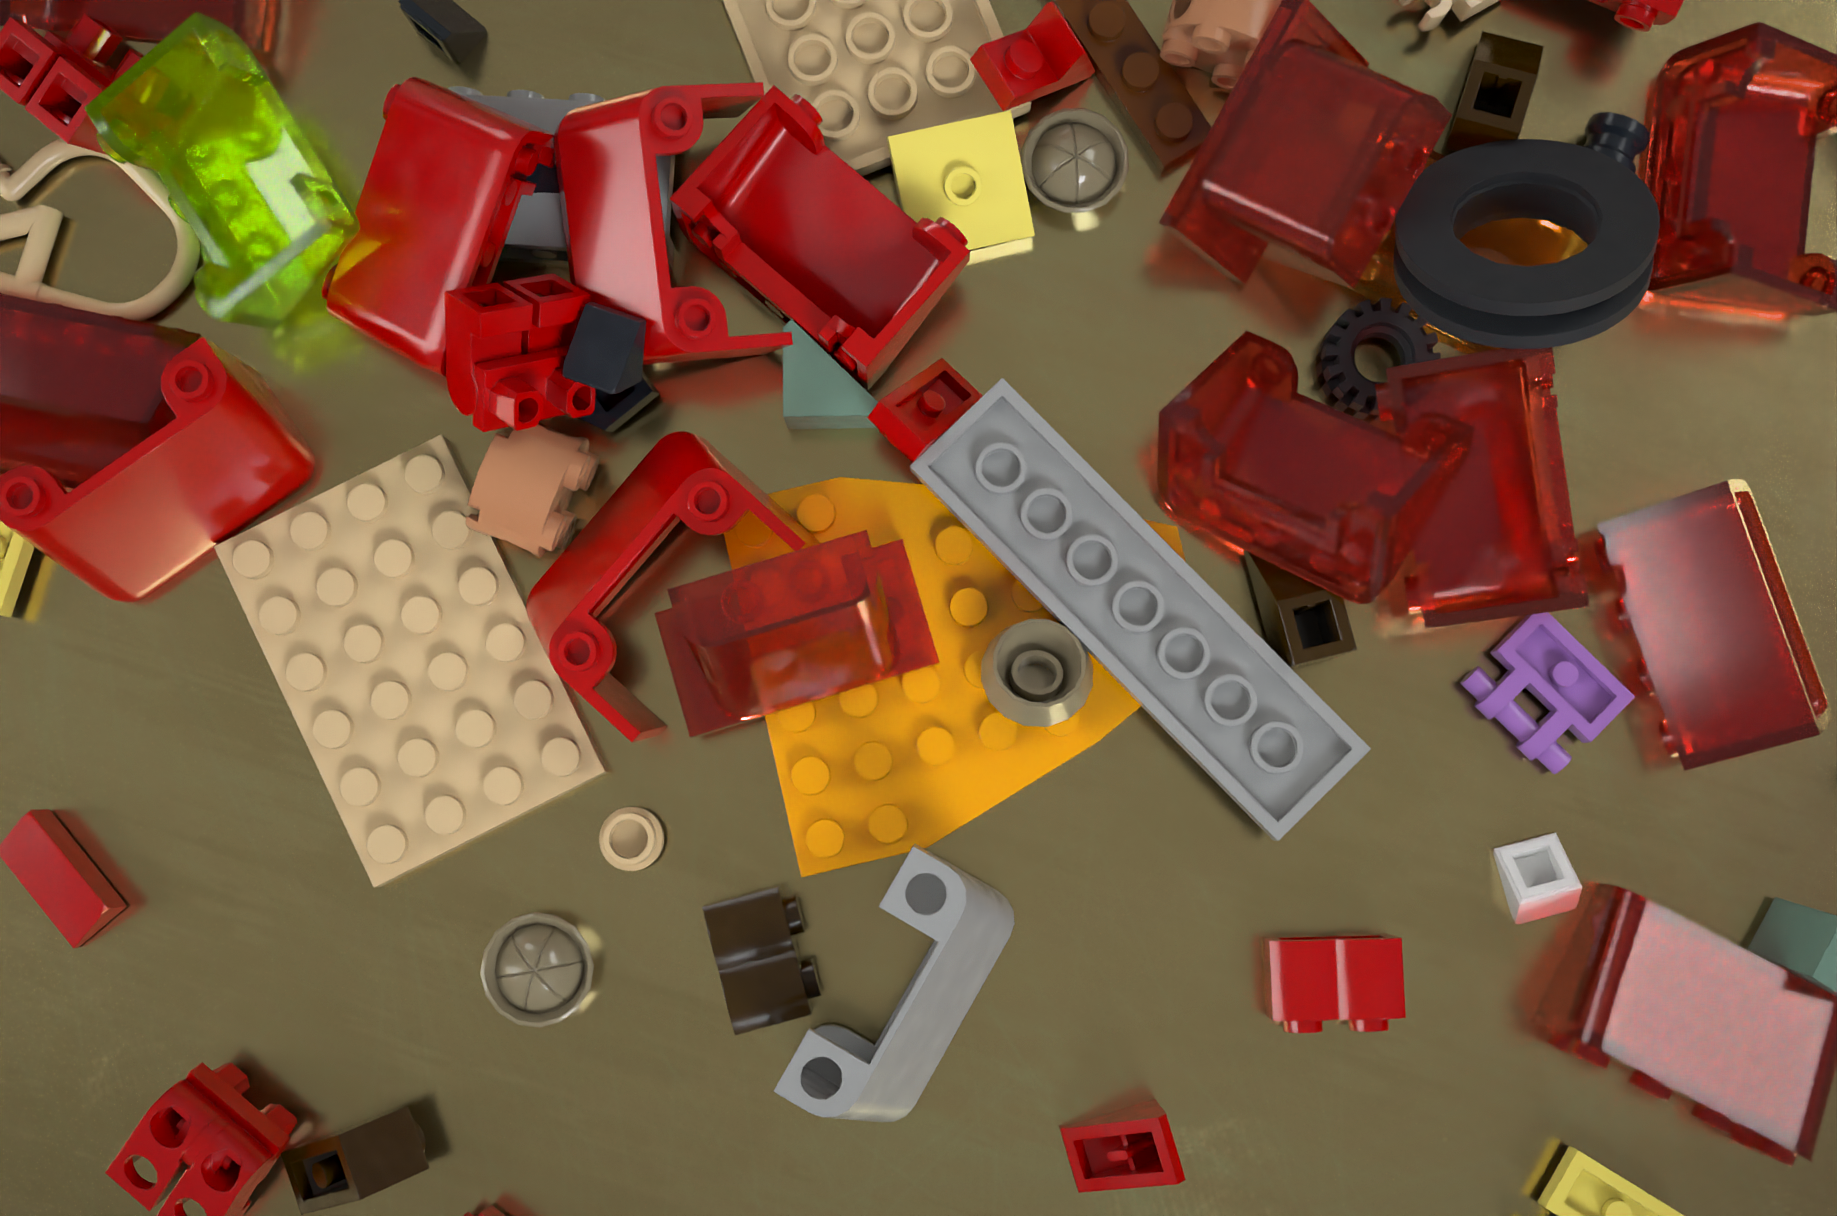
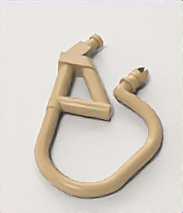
(43, 224)

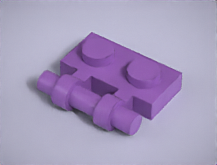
(1561, 676)

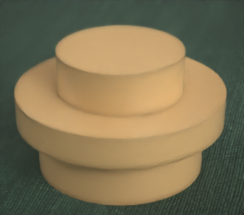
(631, 838)

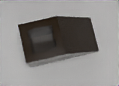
(1496, 91)
(1299, 617)

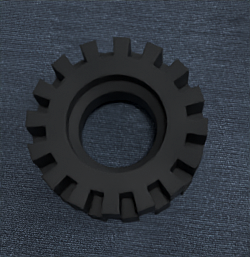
(1366, 322)

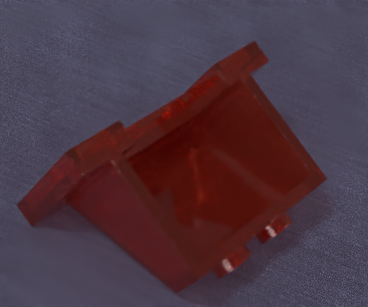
(1305, 157)
(793, 631)

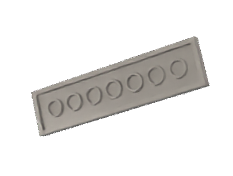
(1140, 610)

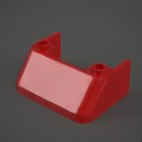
(617, 217)
(673, 482)

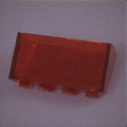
(79, 386)
(1713, 625)

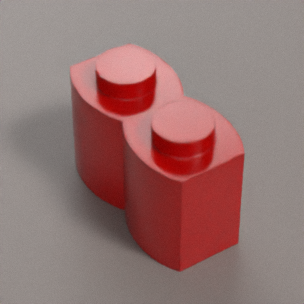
(1334, 980)

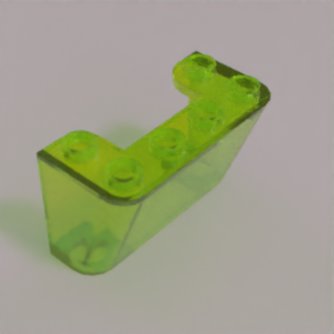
(233, 170)

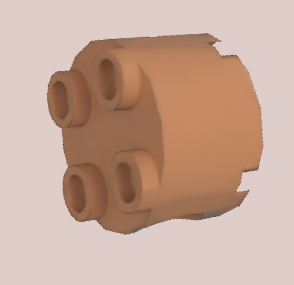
(1216, 35)
(529, 487)

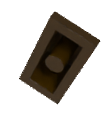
(356, 1161)

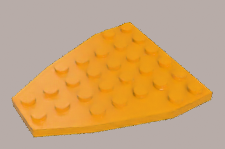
(925, 748)

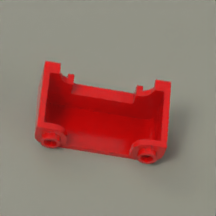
(431, 215)
(817, 237)
(176, 491)

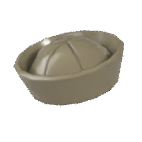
(1074, 160)
(1031, 691)
(537, 969)

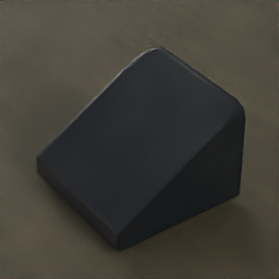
(444, 26)
(606, 349)

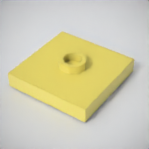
(965, 175)

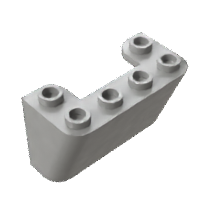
(854, 1079)

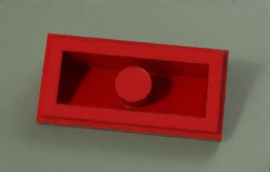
(60, 876)

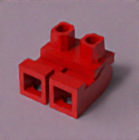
(61, 74)
(512, 353)
(204, 1145)

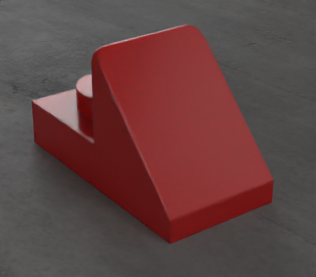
(1033, 60)
(924, 408)

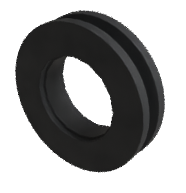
(1518, 303)

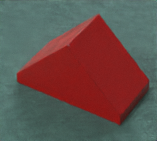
(1123, 1150)

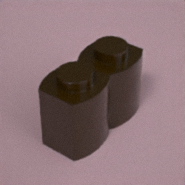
(760, 958)

